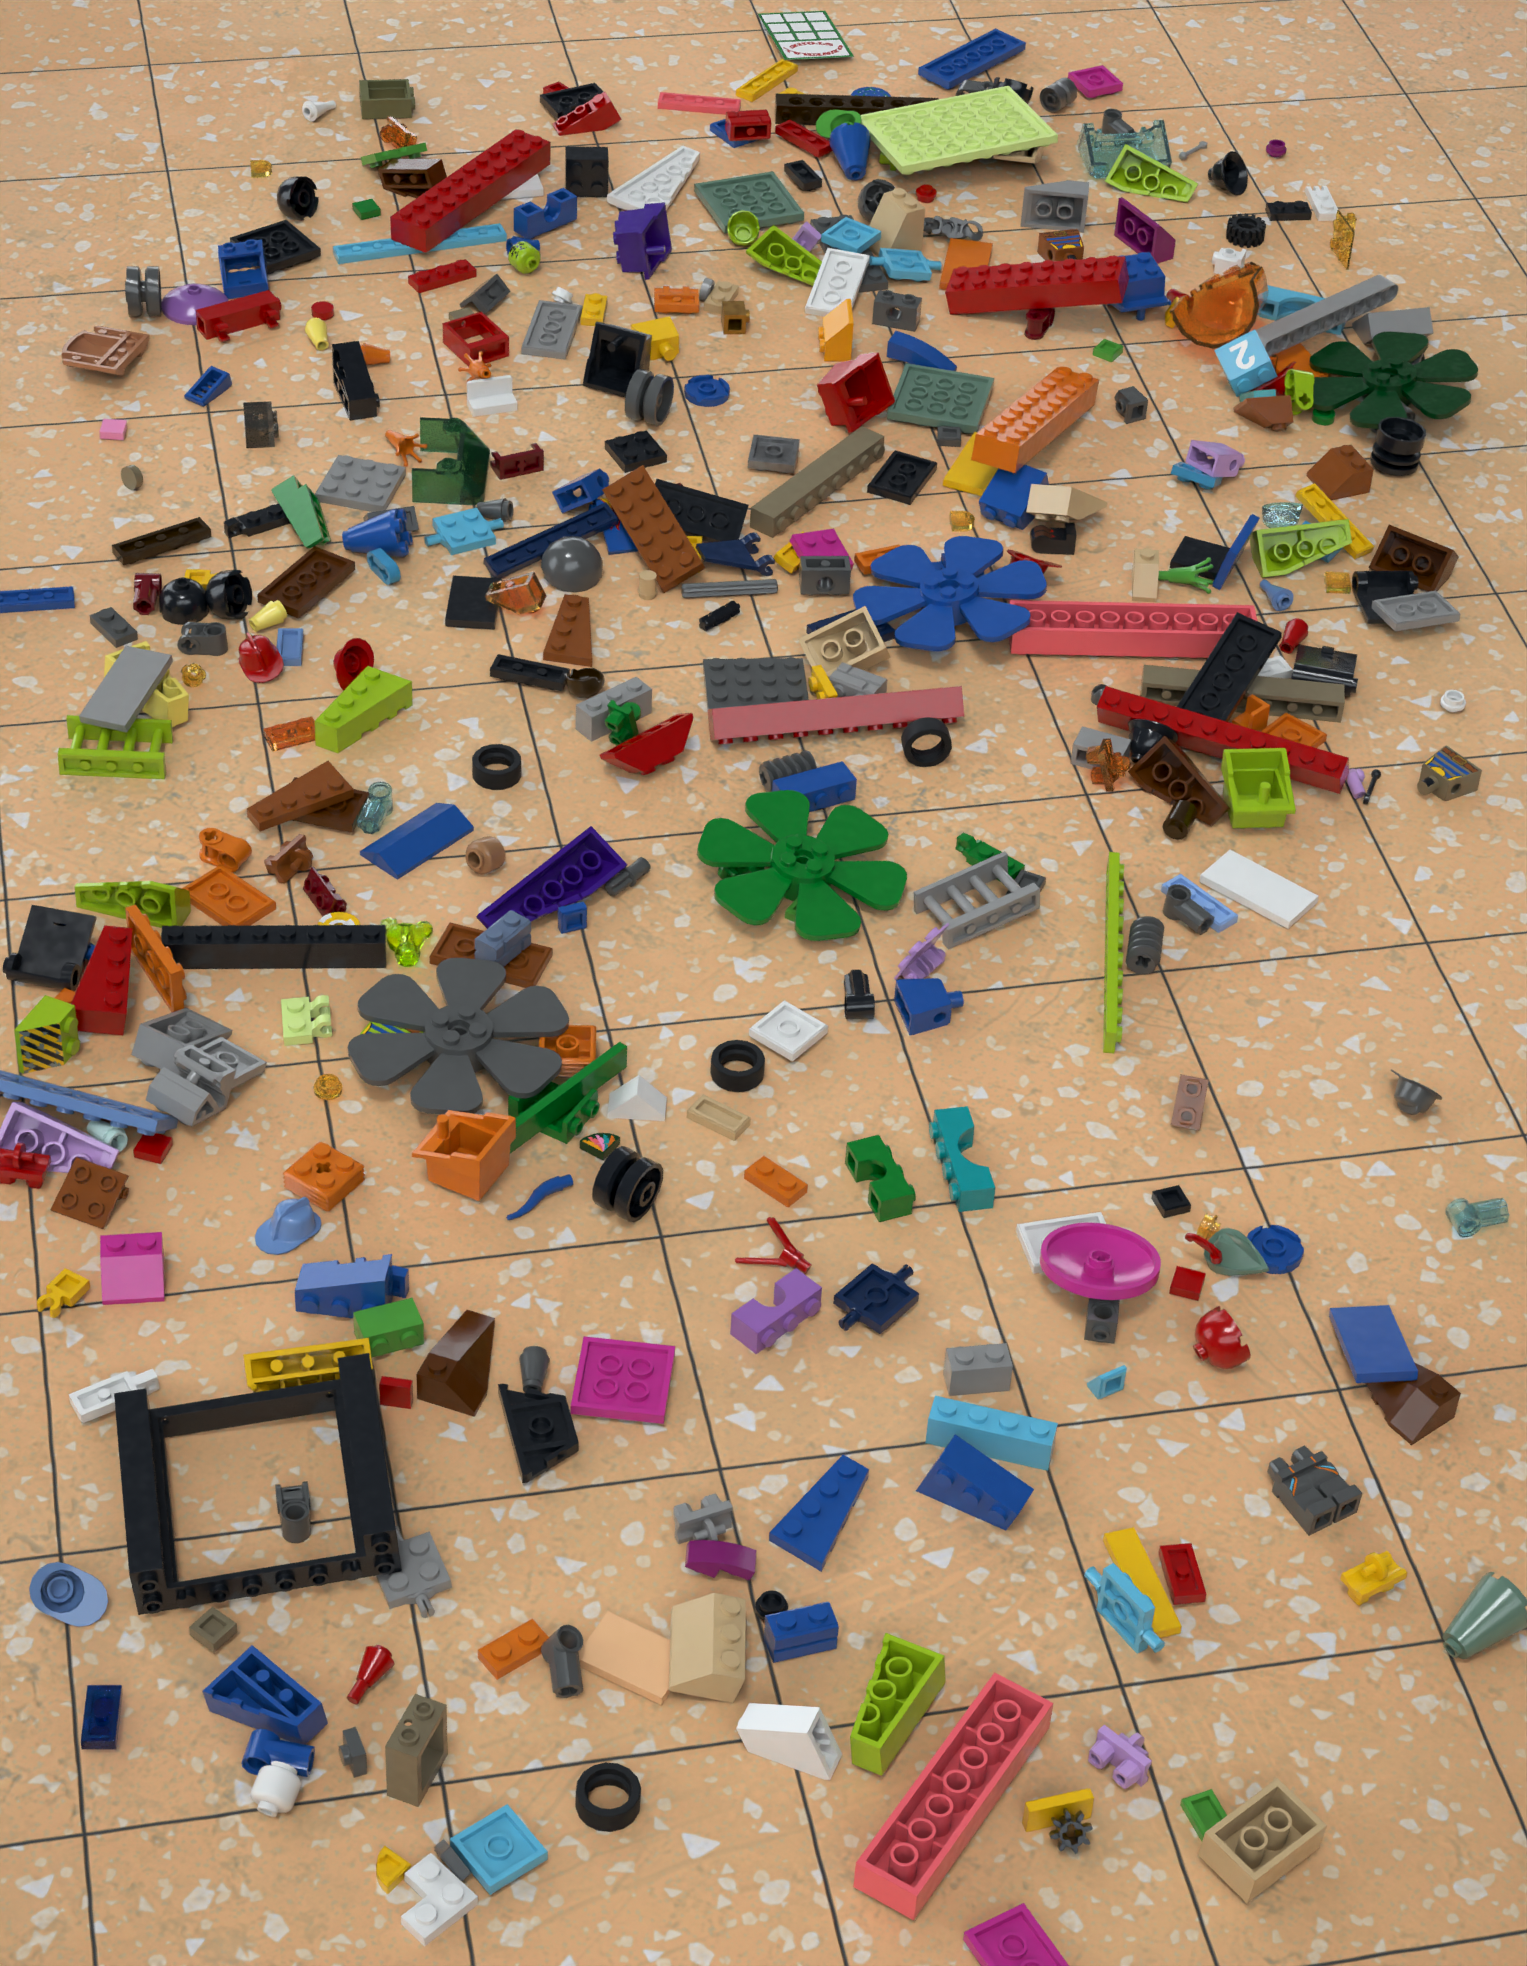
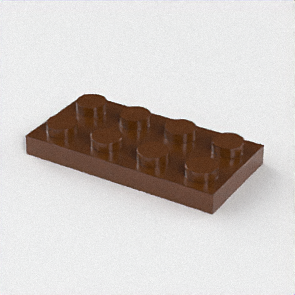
(307, 581)

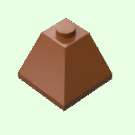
(1267, 411)

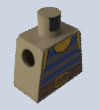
(1448, 775)

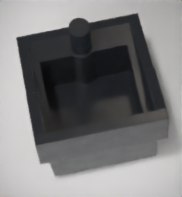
(615, 358)

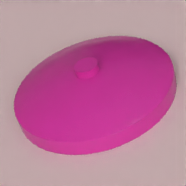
(1100, 1261)

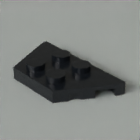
(538, 1429)

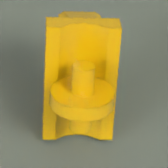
(1372, 1576)

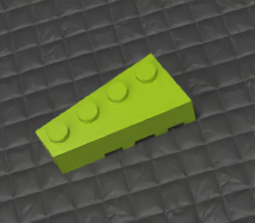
(361, 708)
(895, 1701)

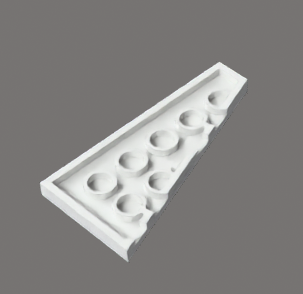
(658, 182)

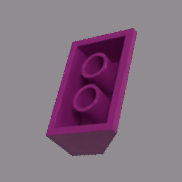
(1142, 232)

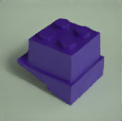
(642, 239)

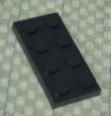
(704, 513)

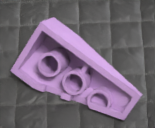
(52, 1137)

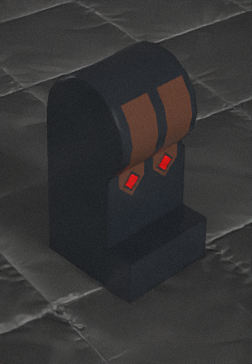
(1054, 540)

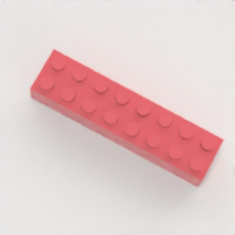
(952, 1796)

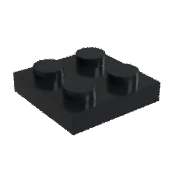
(635, 450)

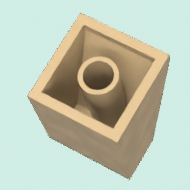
(900, 222)

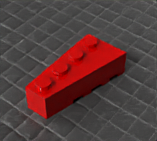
(105, 983)

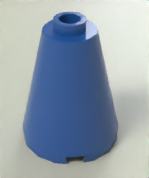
(851, 149)

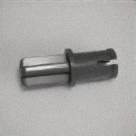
(628, 876)

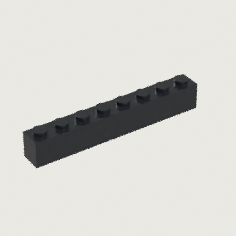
(277, 946)

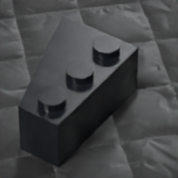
(353, 381)

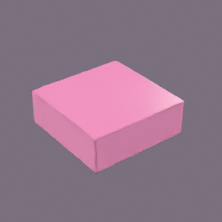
(113, 429)

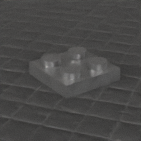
(773, 453)

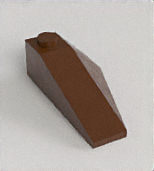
(1174, 777)
(1416, 1405)

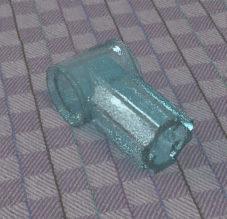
(376, 807)
(1470, 1217)

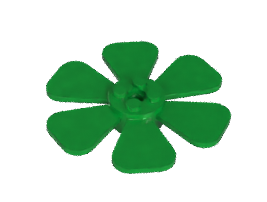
(801, 865)

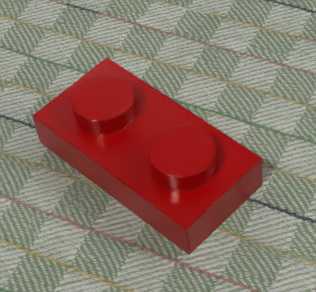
(1182, 1573)

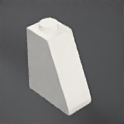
(791, 1737)

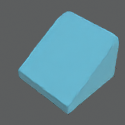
(1108, 1382)

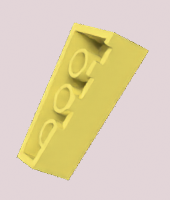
(169, 698)

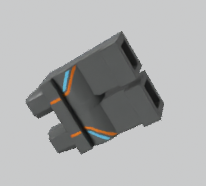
(1313, 1490)

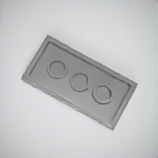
(552, 329)
(126, 688)

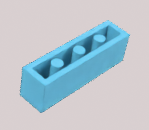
(993, 1432)

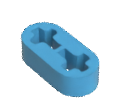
(383, 566)

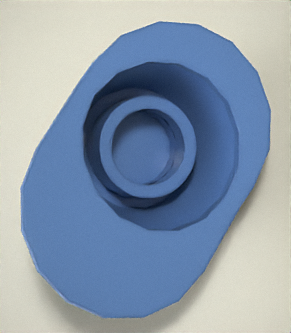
(288, 1227)
(68, 1594)

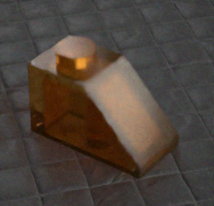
(518, 593)

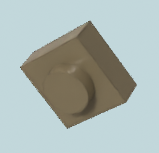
(213, 1629)

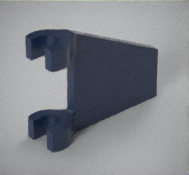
(737, 554)

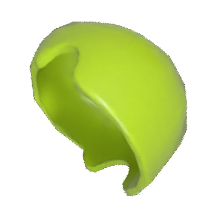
(743, 228)

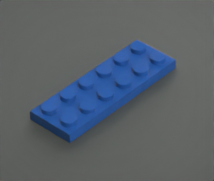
(971, 58)

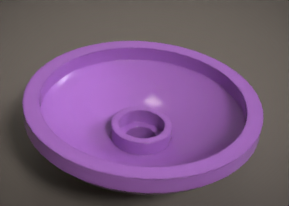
(183, 301)

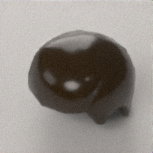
(584, 682)

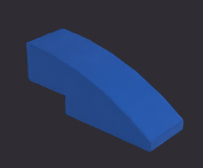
(917, 352)

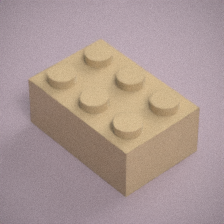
(1262, 1840)

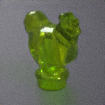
(406, 939)

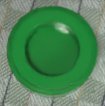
(1323, 417)

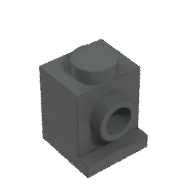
(1131, 404)

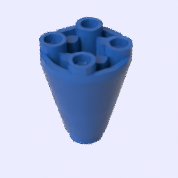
(382, 531)

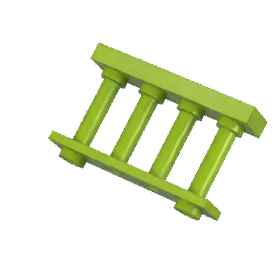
(116, 763)

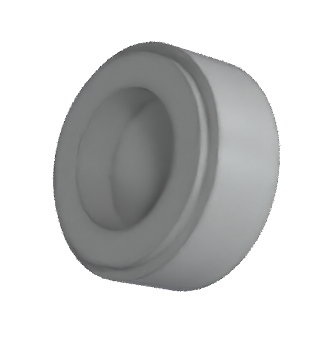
(706, 288)

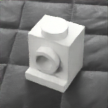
(1227, 258)

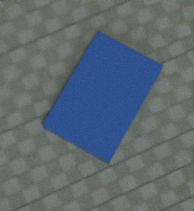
(1235, 551)

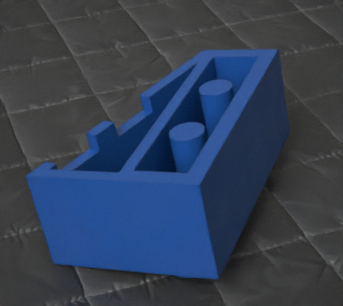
(344, 1288)
(975, 1485)

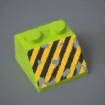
(47, 1036)

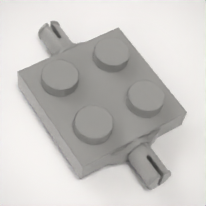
(421, 1574)

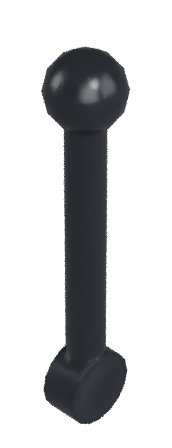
(1376, 774)

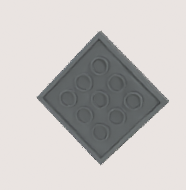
(753, 681)

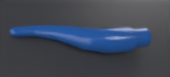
(546, 1188)

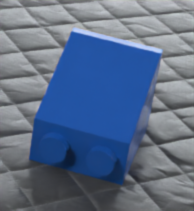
(1009, 494)

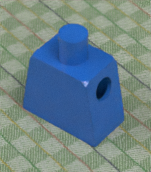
(591, 488)
(925, 1003)

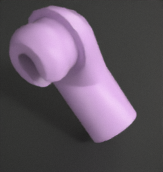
(1355, 781)

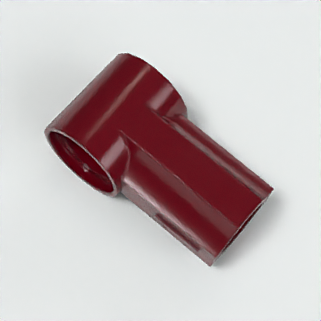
(146, 588)

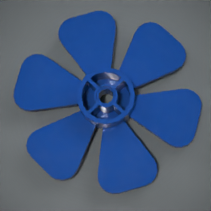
(951, 594)

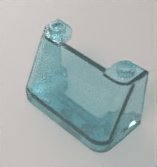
(1102, 150)

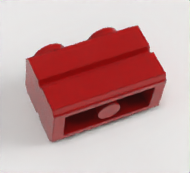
(748, 125)

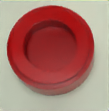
(322, 310)

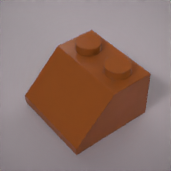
(1342, 473)

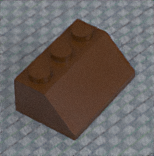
(1409, 552)

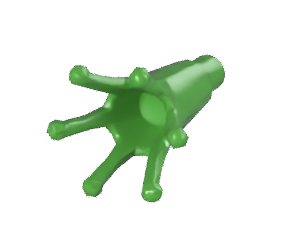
(1188, 575)

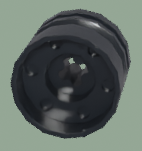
(1398, 446)

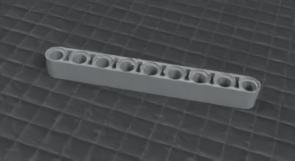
(1326, 314)

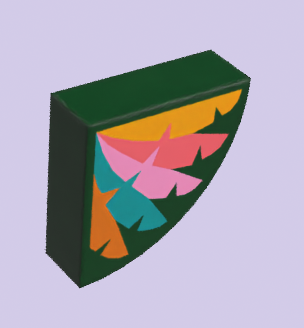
(600, 1144)

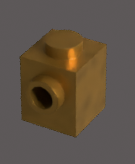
(734, 317)

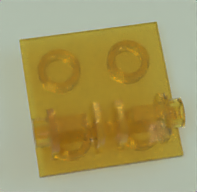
(1343, 237)

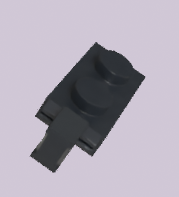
(256, 521)

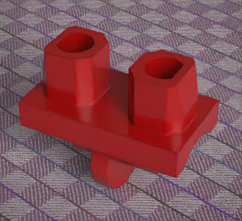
(23, 1165)

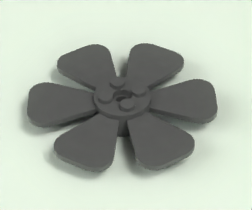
(458, 1036)

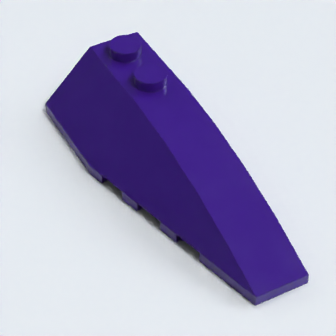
(559, 881)

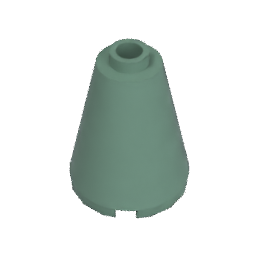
(1487, 1617)

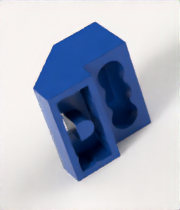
(240, 256)

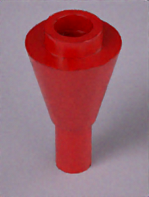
(373, 1666)

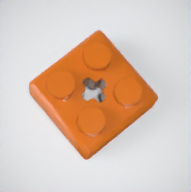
(574, 1047)
(324, 1176)

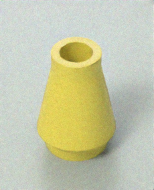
(317, 332)
(270, 615)

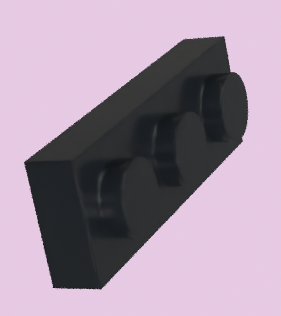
(529, 672)

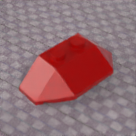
(652, 746)

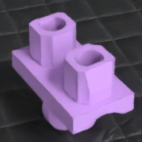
(1124, 1754)

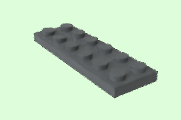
(874, 277)

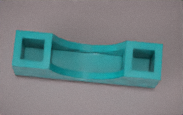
(968, 1183)

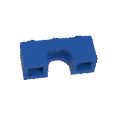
(559, 210)

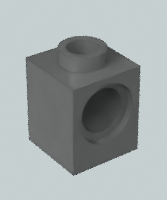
(1101, 1320)

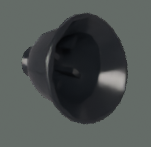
(1230, 173)
(1145, 735)

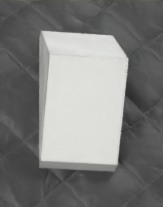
(637, 1101)

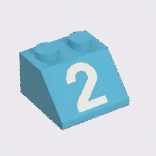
(1245, 363)

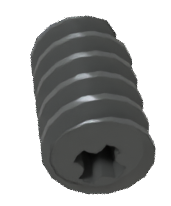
(785, 767)
(1145, 945)

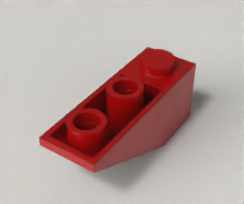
(590, 117)

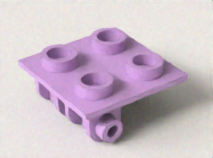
(924, 957)

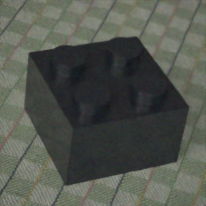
(586, 171)

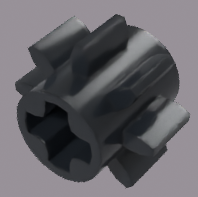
(1079, 1832)

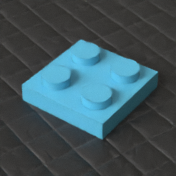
(851, 236)
(498, 1849)

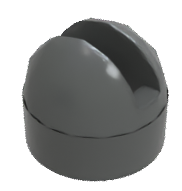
(1096, 693)

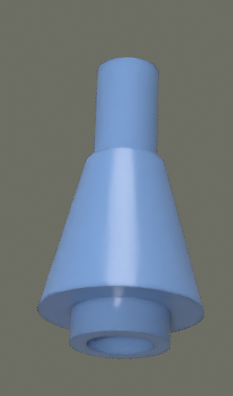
(1278, 596)

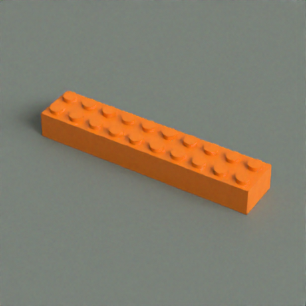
(1035, 419)

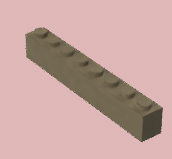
(816, 481)
(1296, 697)

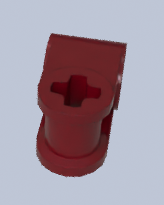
(1039, 322)

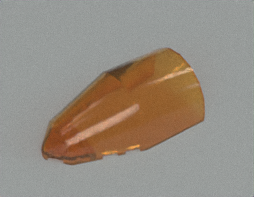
(1223, 306)

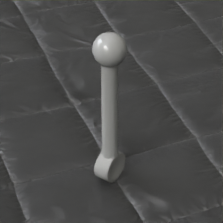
(1183, 155)

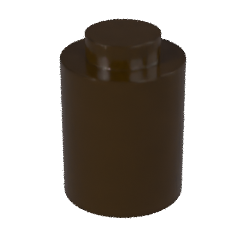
(1180, 819)

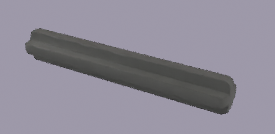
(729, 588)

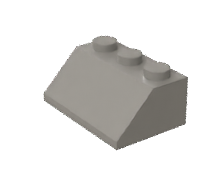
(1407, 321)

